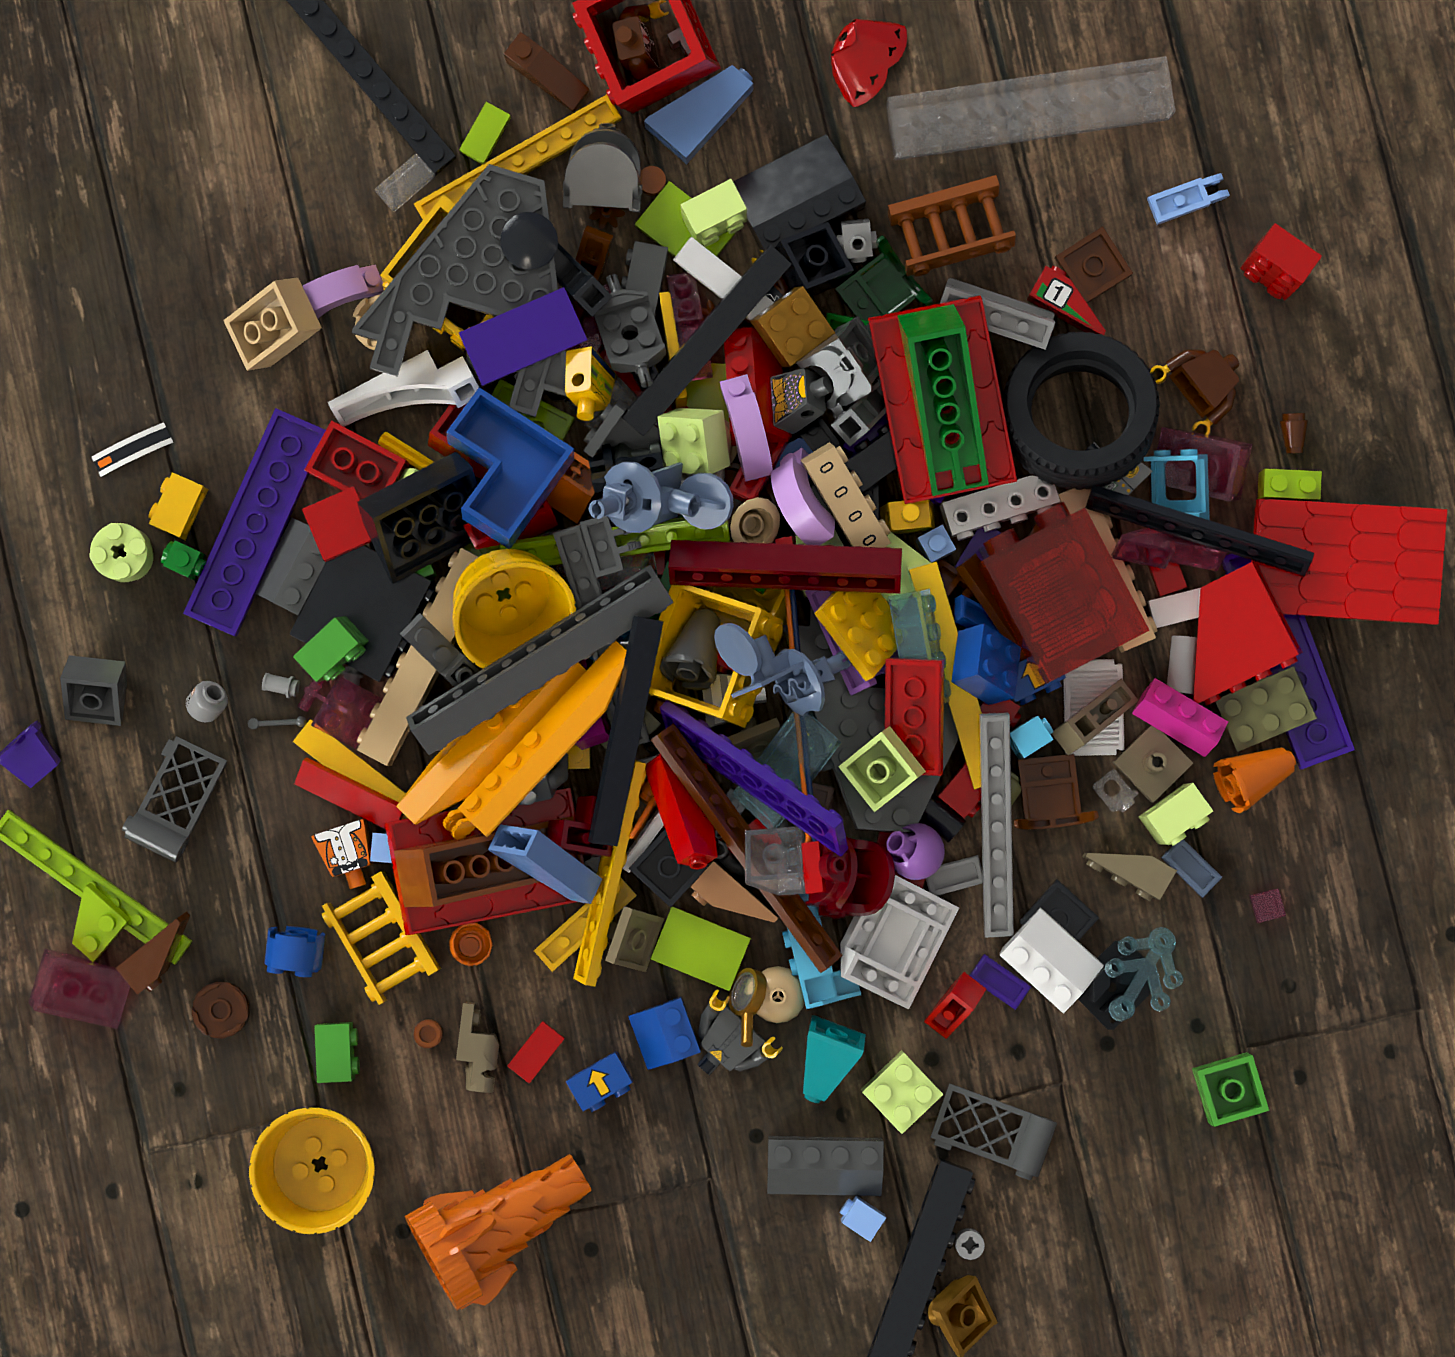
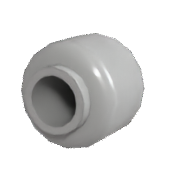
(206, 701)

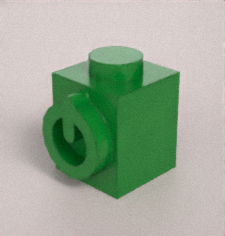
(183, 559)

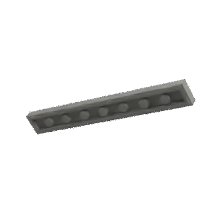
(996, 824)

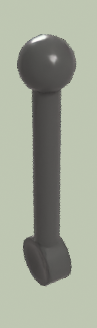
(254, 723)

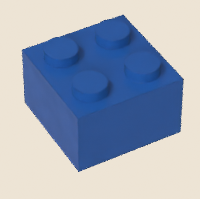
(986, 664)

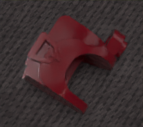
(856, 881)

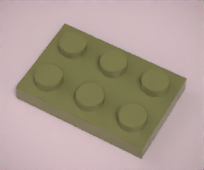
(1266, 708)

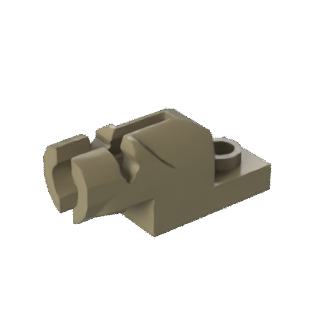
(478, 1049)

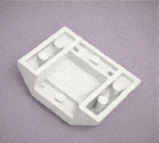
(896, 944)

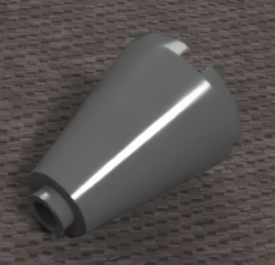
(694, 652)

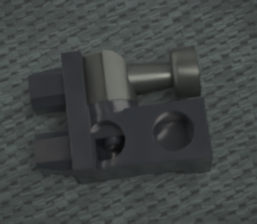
(602, 463)

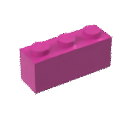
(1180, 717)

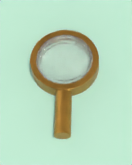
(746, 999)

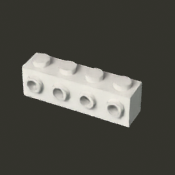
(996, 505)

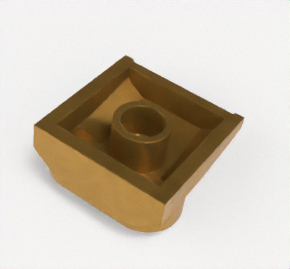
(962, 1313)

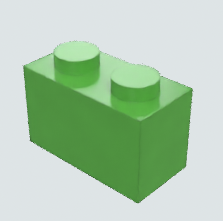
(336, 1052)

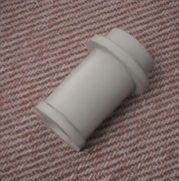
(282, 685)

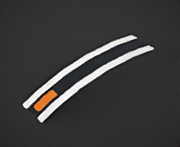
(132, 448)

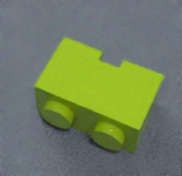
(1289, 485)

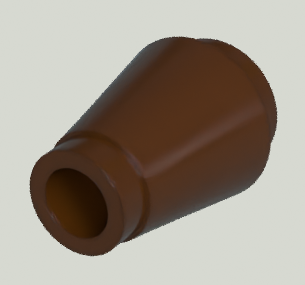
(1294, 431)

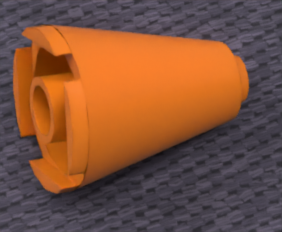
(1252, 776)

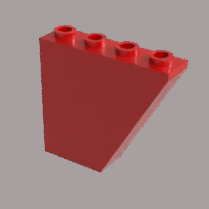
(1239, 634)

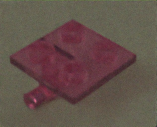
(343, 710)

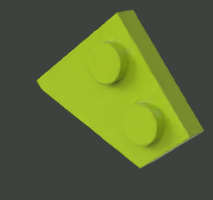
(97, 923)

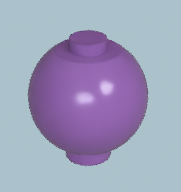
(916, 853)

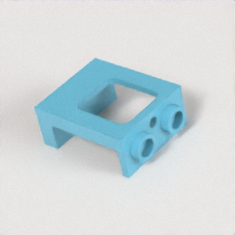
(1197, 507)

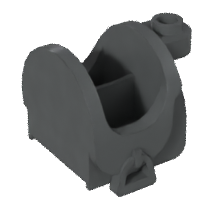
(603, 171)
(848, 361)

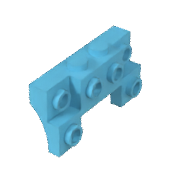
(817, 987)

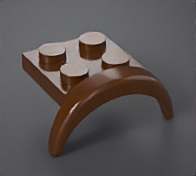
(1050, 793)

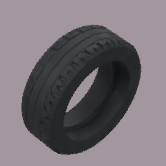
(1093, 355)

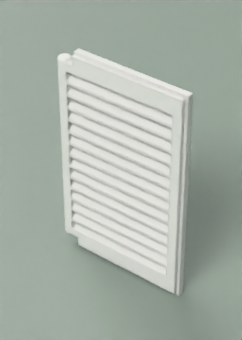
(1081, 688)

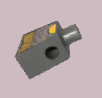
(798, 398)

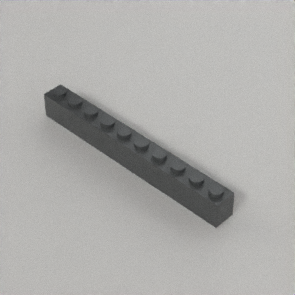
(538, 660)

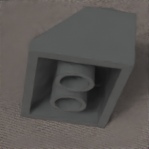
(292, 568)

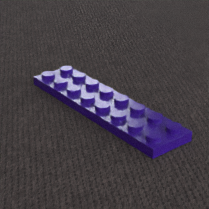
(254, 523)
(1327, 734)
(758, 779)

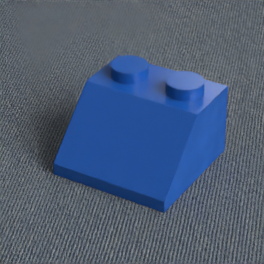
(665, 1033)

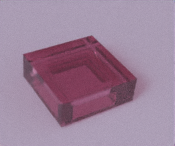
(1267, 905)

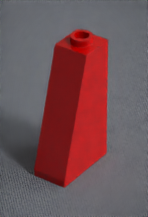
(685, 823)

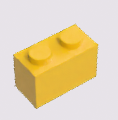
(177, 505)

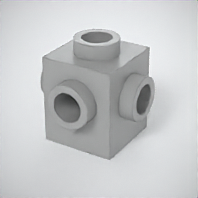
(857, 230)

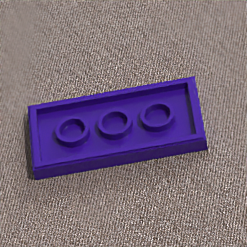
(523, 336)

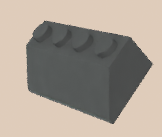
(825, 1165)

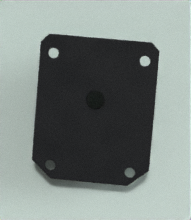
(1098, 998)

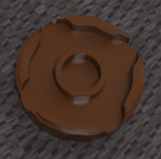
(220, 1009)

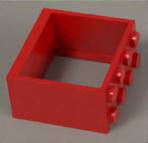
(682, 73)

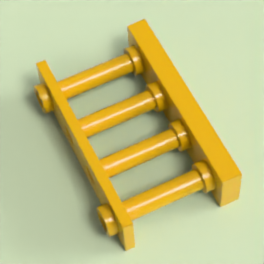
(380, 889)

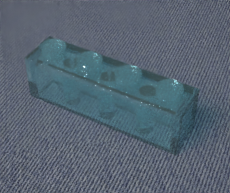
(916, 628)

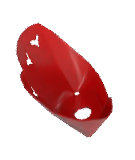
(865, 55)

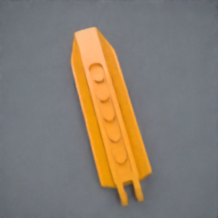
(540, 748)
(471, 757)

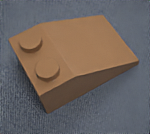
(724, 892)

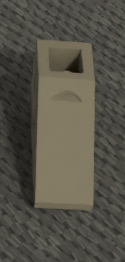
(1142, 872)

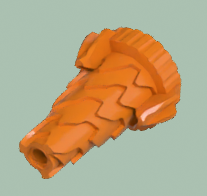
(474, 1234)

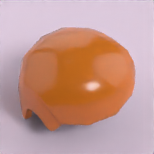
(470, 944)

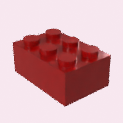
(1280, 262)
(351, 460)

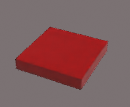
(337, 524)

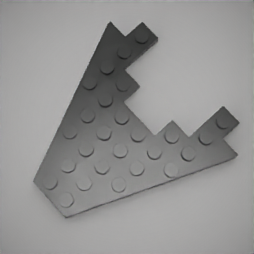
(468, 268)
(856, 722)

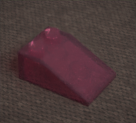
(1226, 462)
(79, 989)

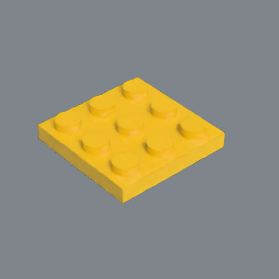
(861, 628)

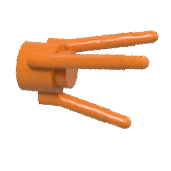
(646, 797)

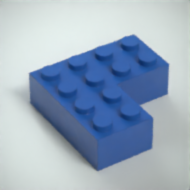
(520, 461)

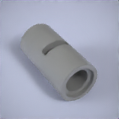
(1182, 664)

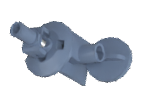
(642, 498)
(794, 675)

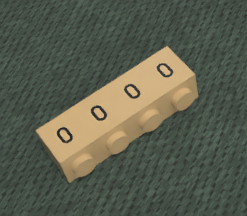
(844, 499)

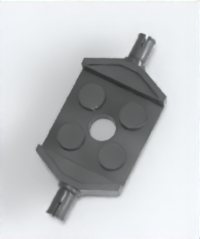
(628, 312)

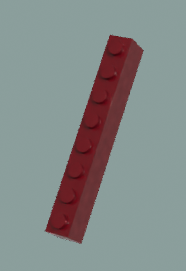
(785, 566)

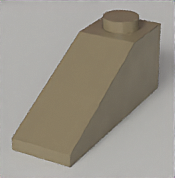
(1094, 717)

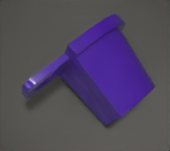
(29, 755)

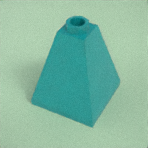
(829, 1057)

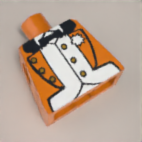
(346, 851)

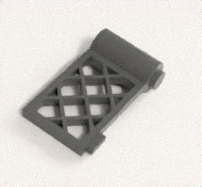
(162, 835)
(1030, 1142)

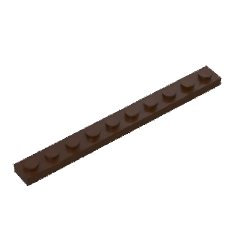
(732, 830)

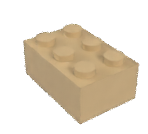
(272, 323)

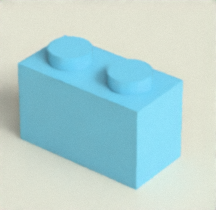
(1030, 736)

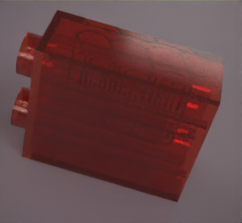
(1060, 593)

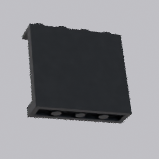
(360, 590)

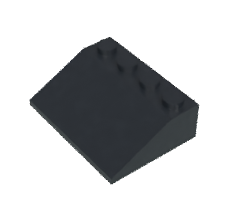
(799, 193)
(419, 516)

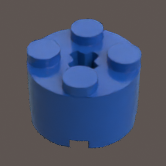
(294, 950)

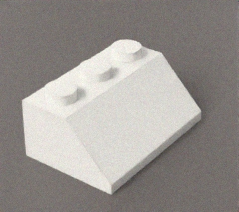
(1051, 960)

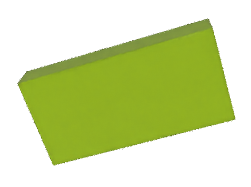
(485, 133)

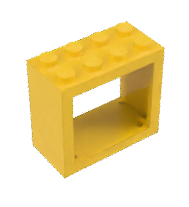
(410, 247)
(686, 601)

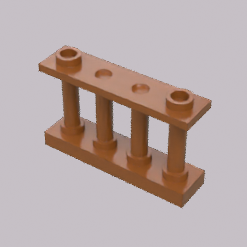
(957, 199)

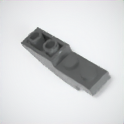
(438, 651)

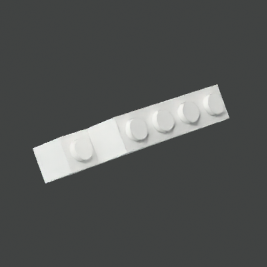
(417, 383)

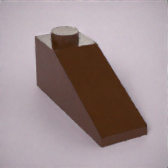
(545, 71)
(154, 958)

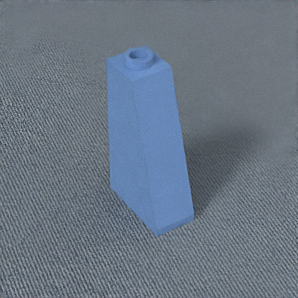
(697, 115)
(545, 862)

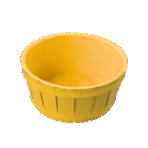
(492, 627)
(286, 1178)

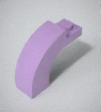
(343, 287)
(747, 427)
(798, 503)

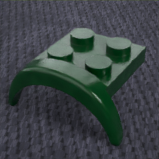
(881, 286)

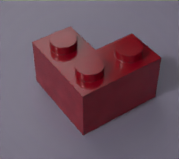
(574, 835)

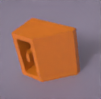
(574, 490)

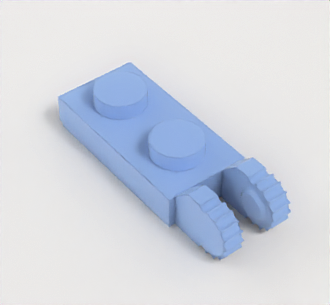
(1185, 198)

